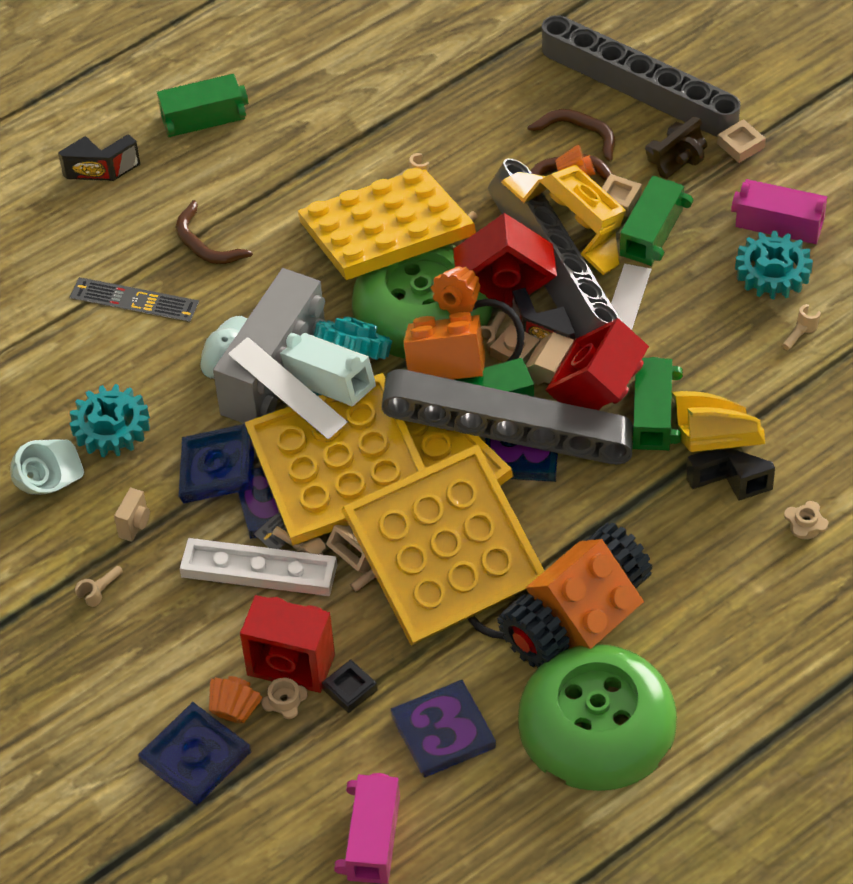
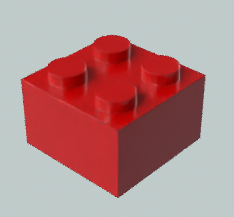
(507, 258)
(599, 367)
(287, 642)

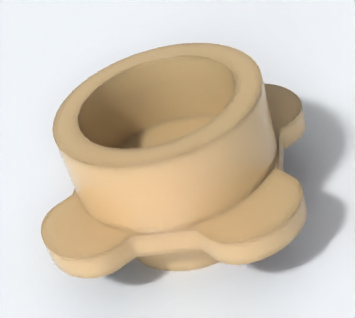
(806, 528)
(284, 688)

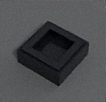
(349, 686)

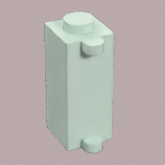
(328, 368)

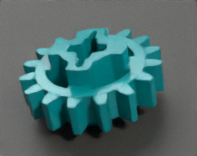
(773, 265)
(354, 336)
(109, 420)

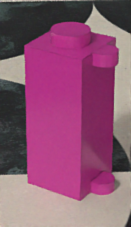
(779, 209)
(371, 829)

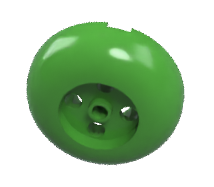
(376, 294)
(602, 753)

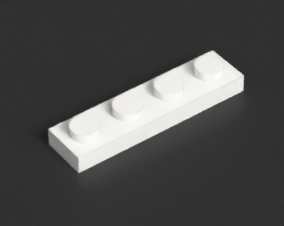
(258, 567)

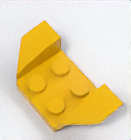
(585, 198)
(714, 422)

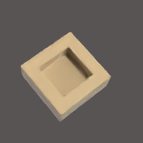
(741, 141)
(623, 191)
(506, 343)
(131, 514)

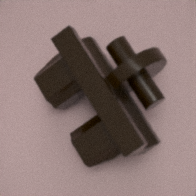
(681, 146)

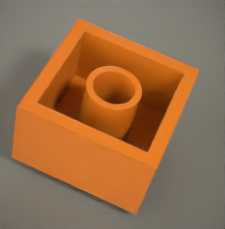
(446, 346)

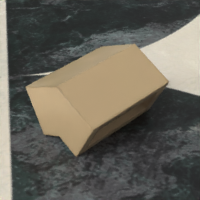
(548, 357)
(338, 539)

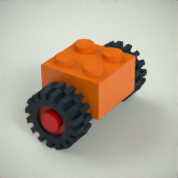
(578, 597)

